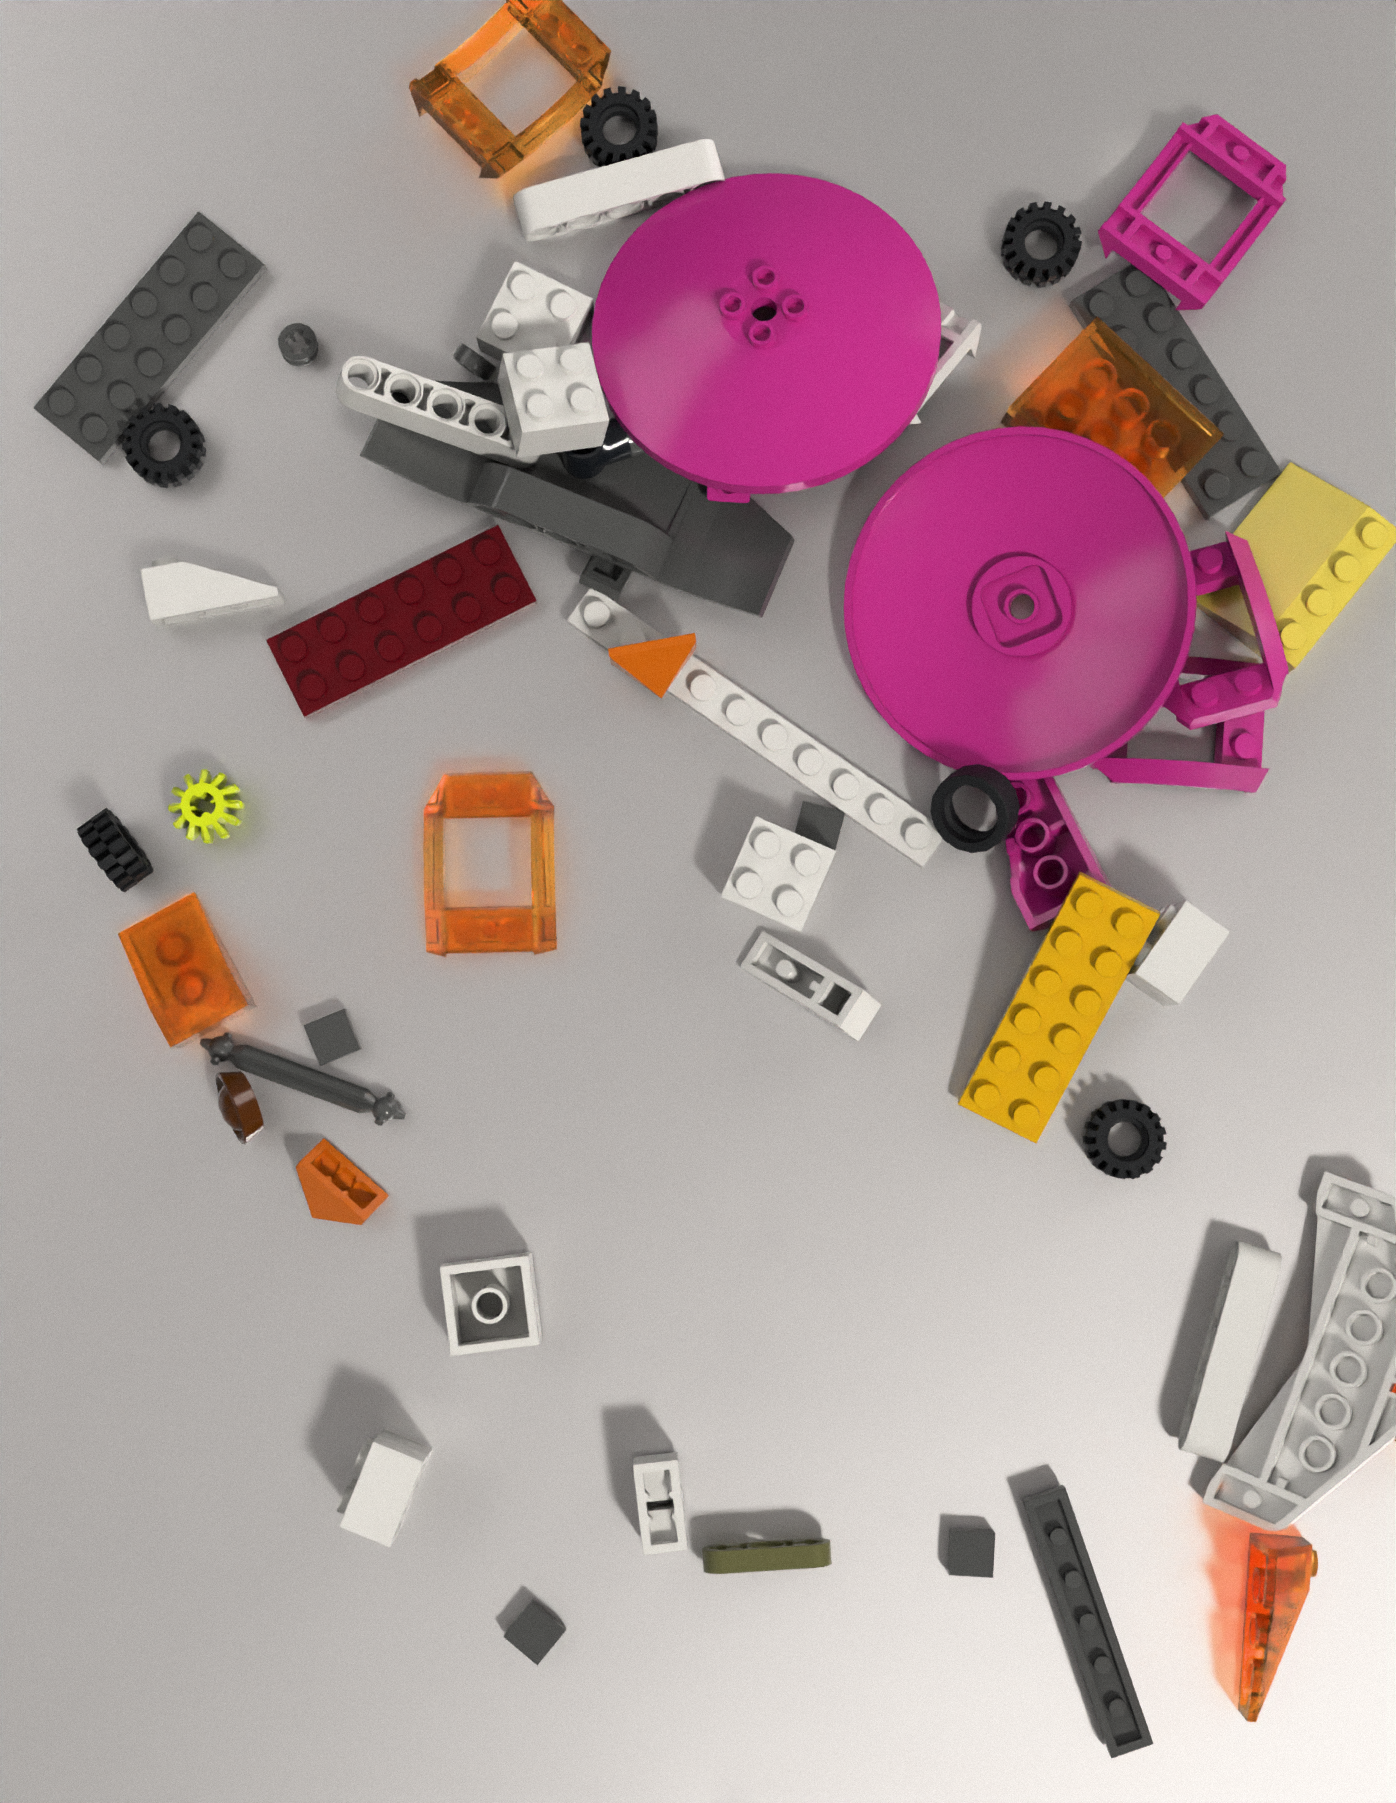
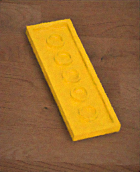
(1058, 1007)

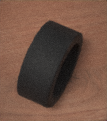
(953, 829)

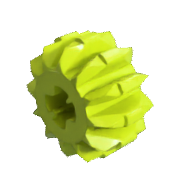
(204, 791)

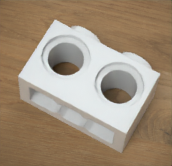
(660, 1503)

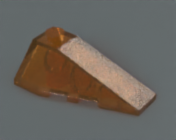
(1274, 1597)

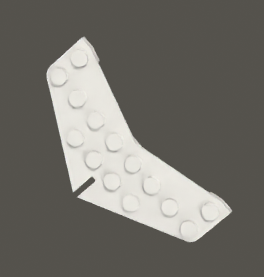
(1340, 1397)

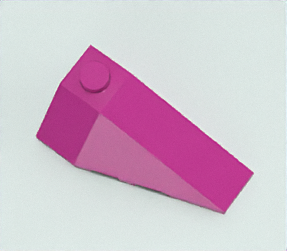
(1046, 852)

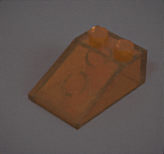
(185, 972)

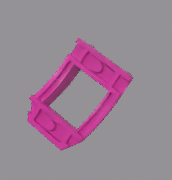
(1163, 256)
(1244, 689)
(1236, 748)

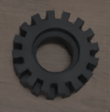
(614, 105)
(1041, 219)
(143, 430)
(115, 850)
(1151, 1139)

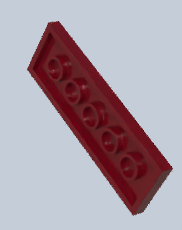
(401, 622)

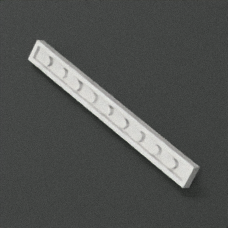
(770, 735)

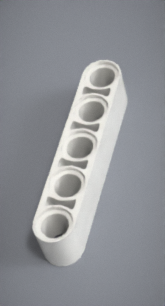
(616, 190)
(419, 413)
(1229, 1351)

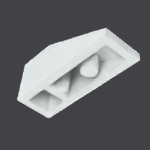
(191, 592)
(811, 985)

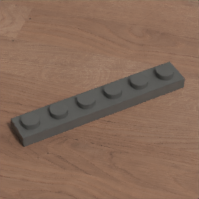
(1087, 1621)

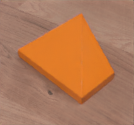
(654, 662)
(337, 1187)

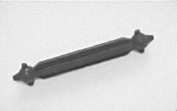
(302, 1078)

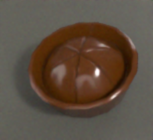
(239, 1105)

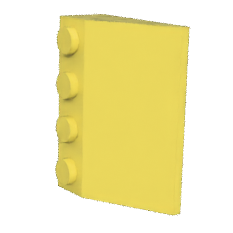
(1312, 558)

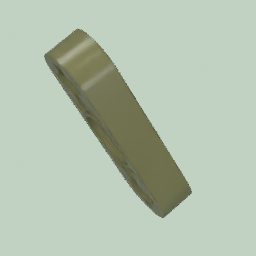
(766, 1555)

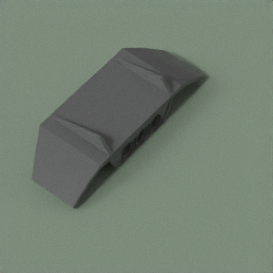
(625, 515)

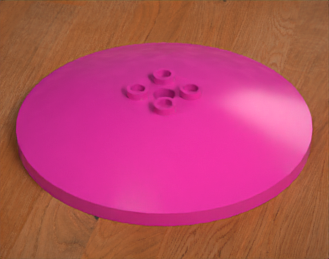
(778, 397)
(1005, 521)

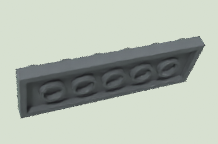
(1151, 326)
(150, 337)

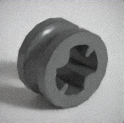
(289, 333)

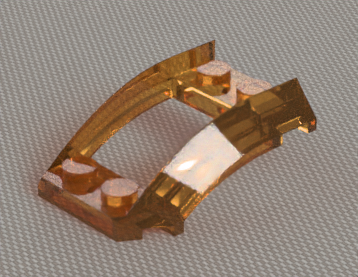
(471, 123)
(490, 927)

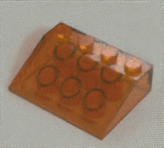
(1120, 402)

